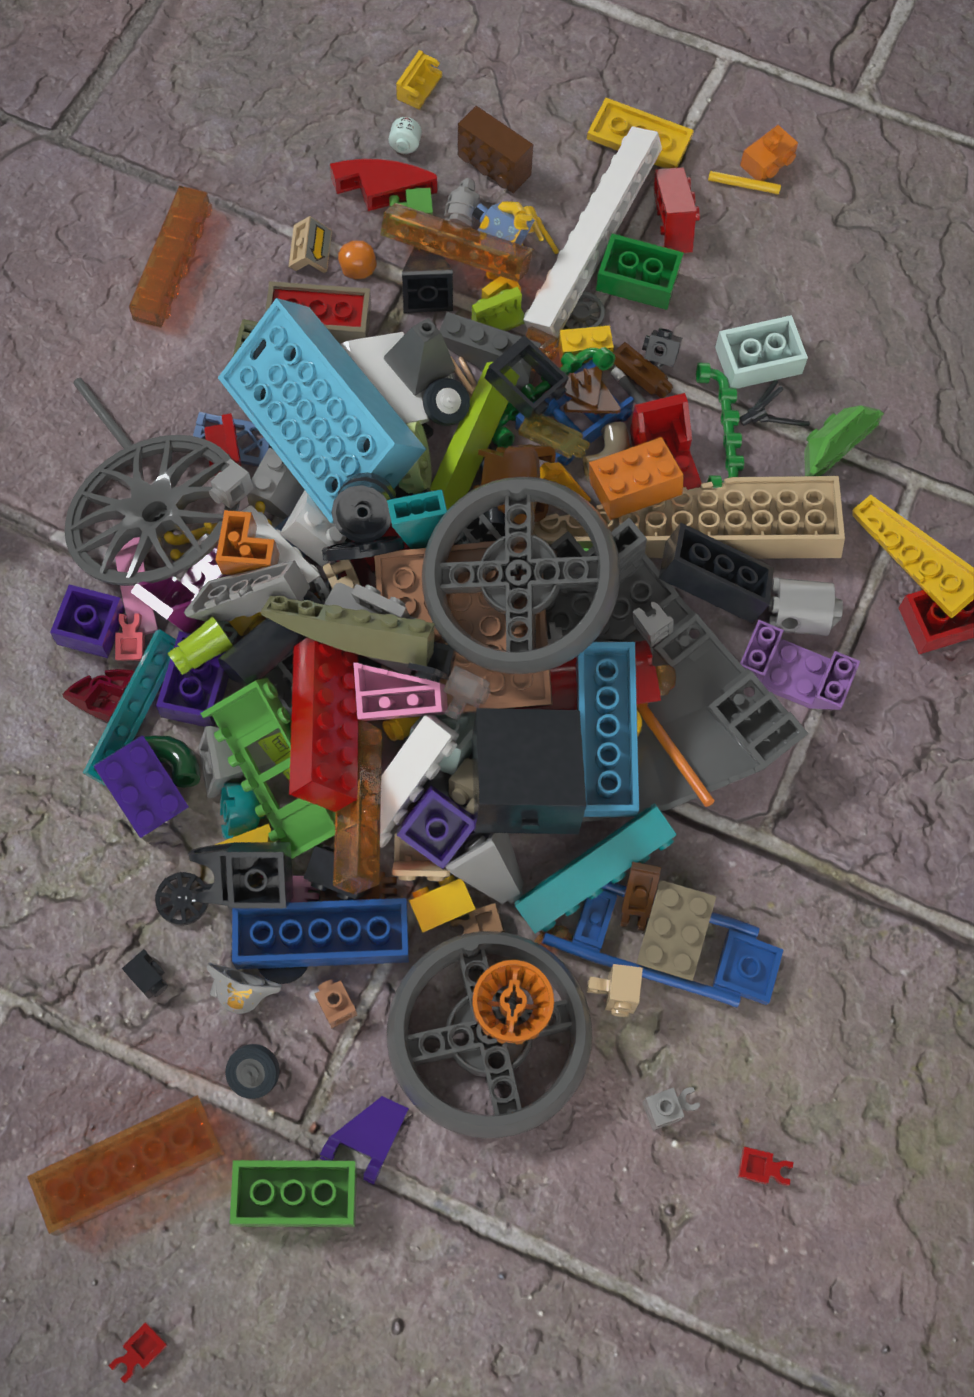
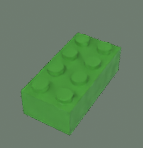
(293, 1193)

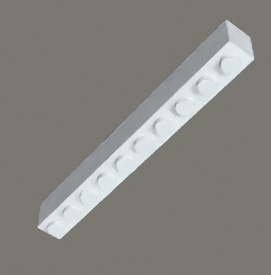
(592, 233)

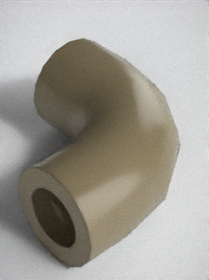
(615, 439)

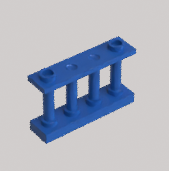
(599, 422)

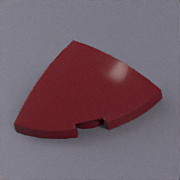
(101, 694)

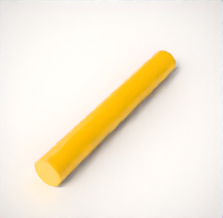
(744, 182)

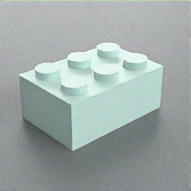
(761, 352)

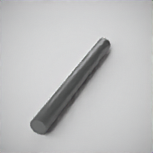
(102, 413)

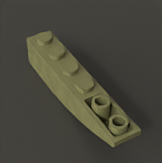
(356, 630)

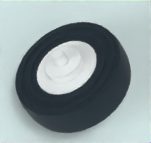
(446, 402)

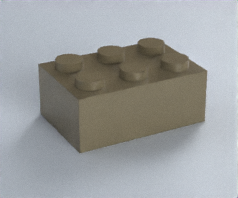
(676, 930)

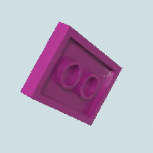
(173, 596)

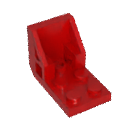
(671, 421)

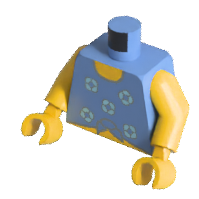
(504, 220)

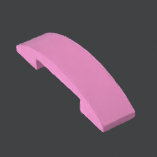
(133, 604)

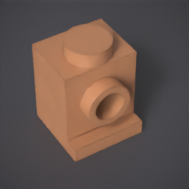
(335, 1013)

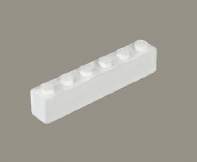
(411, 769)

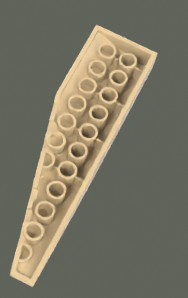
(748, 513)

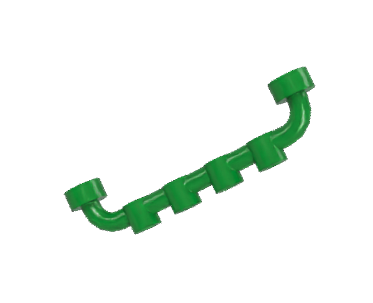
(602, 358)
(729, 419)

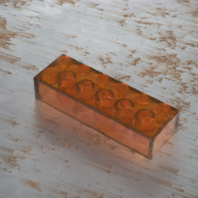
(125, 1166)

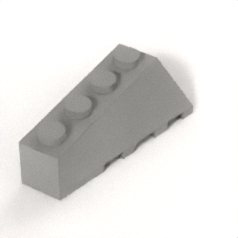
(247, 592)

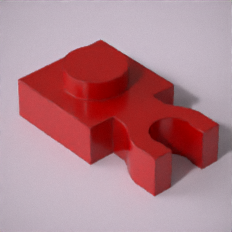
(759, 1167)
(141, 1350)

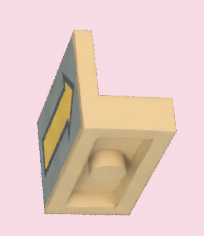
(310, 245)

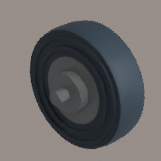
(252, 1071)

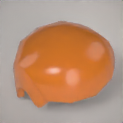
(357, 259)

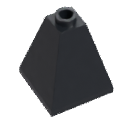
(427, 283)

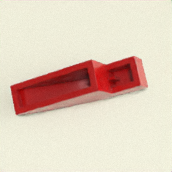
(380, 179)

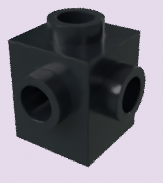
(665, 339)

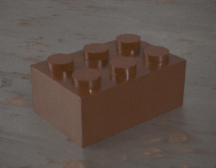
(494, 149)

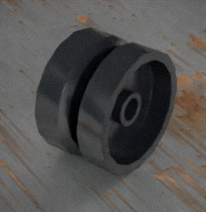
(362, 507)

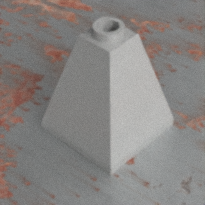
(216, 766)
(489, 866)

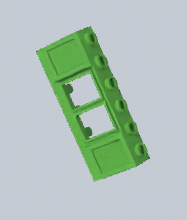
(241, 722)

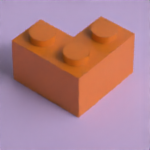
(239, 549)

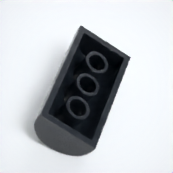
(261, 649)

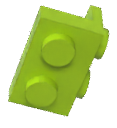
(501, 310)

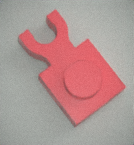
(129, 643)

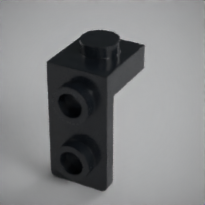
(439, 665)

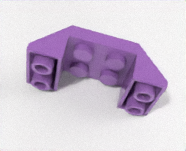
(798, 672)

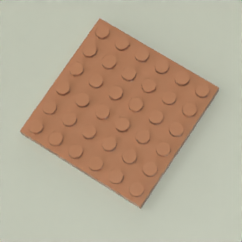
(401, 577)

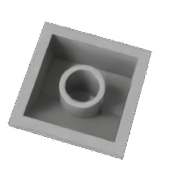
(275, 486)

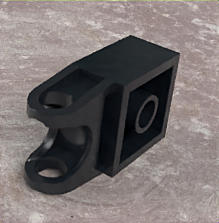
(236, 876)

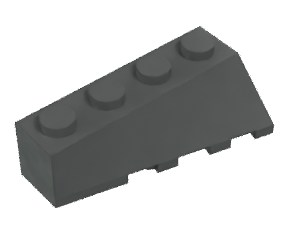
(483, 344)

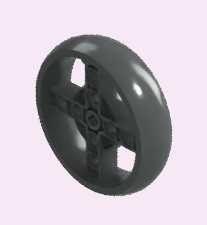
(519, 498)
(408, 1051)

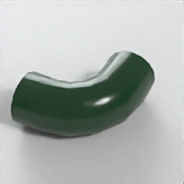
(179, 757)

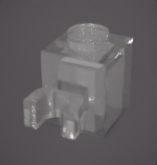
(465, 689)

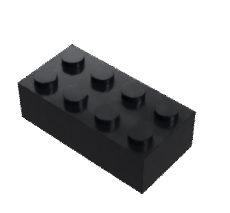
(716, 573)

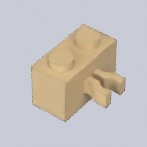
(621, 989)

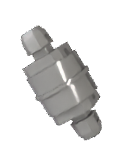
(462, 204)

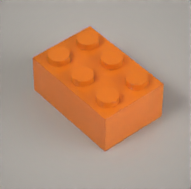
(636, 478)

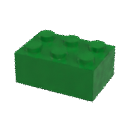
(639, 271)

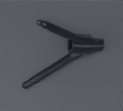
(758, 411)

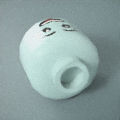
(405, 135)

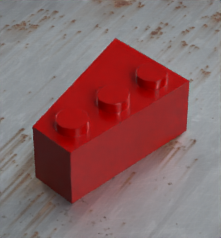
(676, 207)

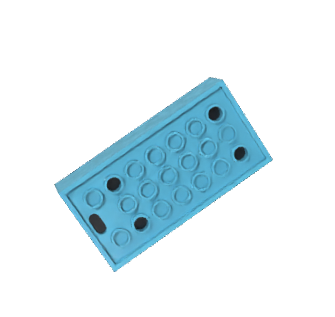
(316, 405)

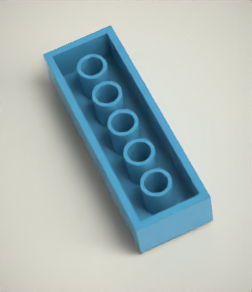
(609, 728)

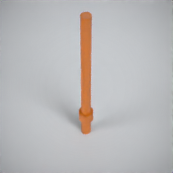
(675, 754)

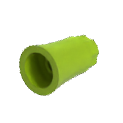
(200, 646)

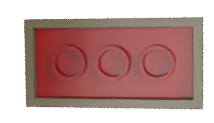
(341, 309)

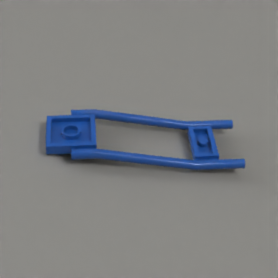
(744, 967)

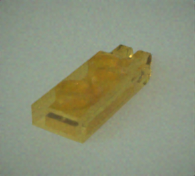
(557, 435)

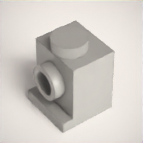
(231, 485)

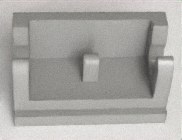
(655, 627)

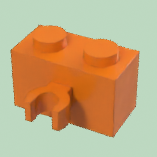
(769, 154)

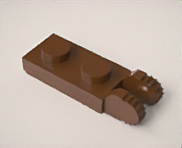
(640, 893)

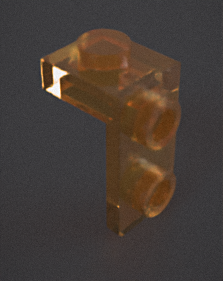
(547, 341)

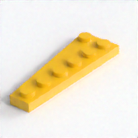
(928, 562)

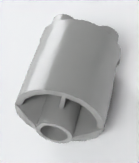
(804, 606)

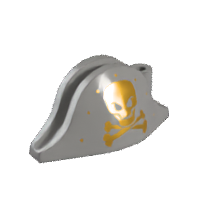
(239, 990)

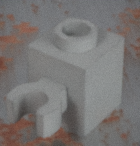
(667, 1108)

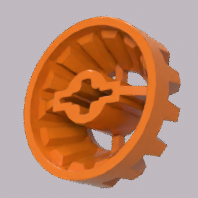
(515, 975)

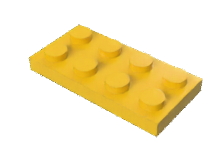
(616, 120)

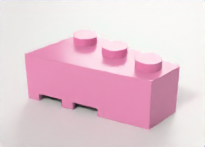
(395, 695)

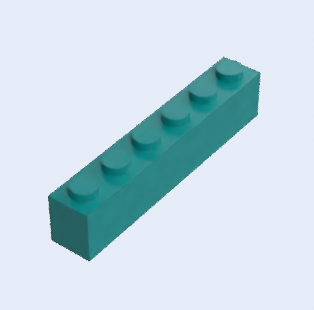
(594, 869)

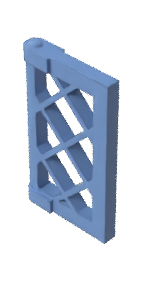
(249, 426)

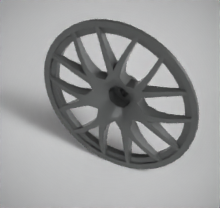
(148, 511)

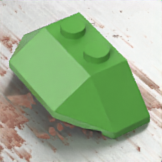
(838, 437)

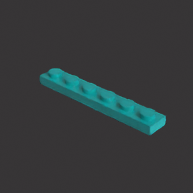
(134, 701)

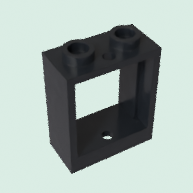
(540, 363)

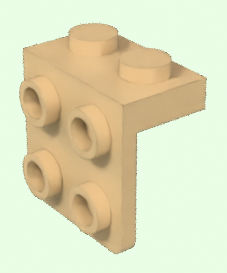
(411, 863)

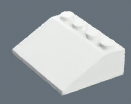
(369, 357)

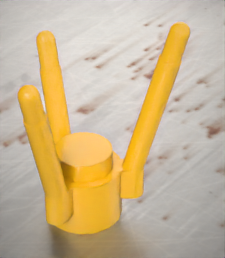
(539, 228)

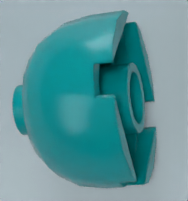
(238, 810)

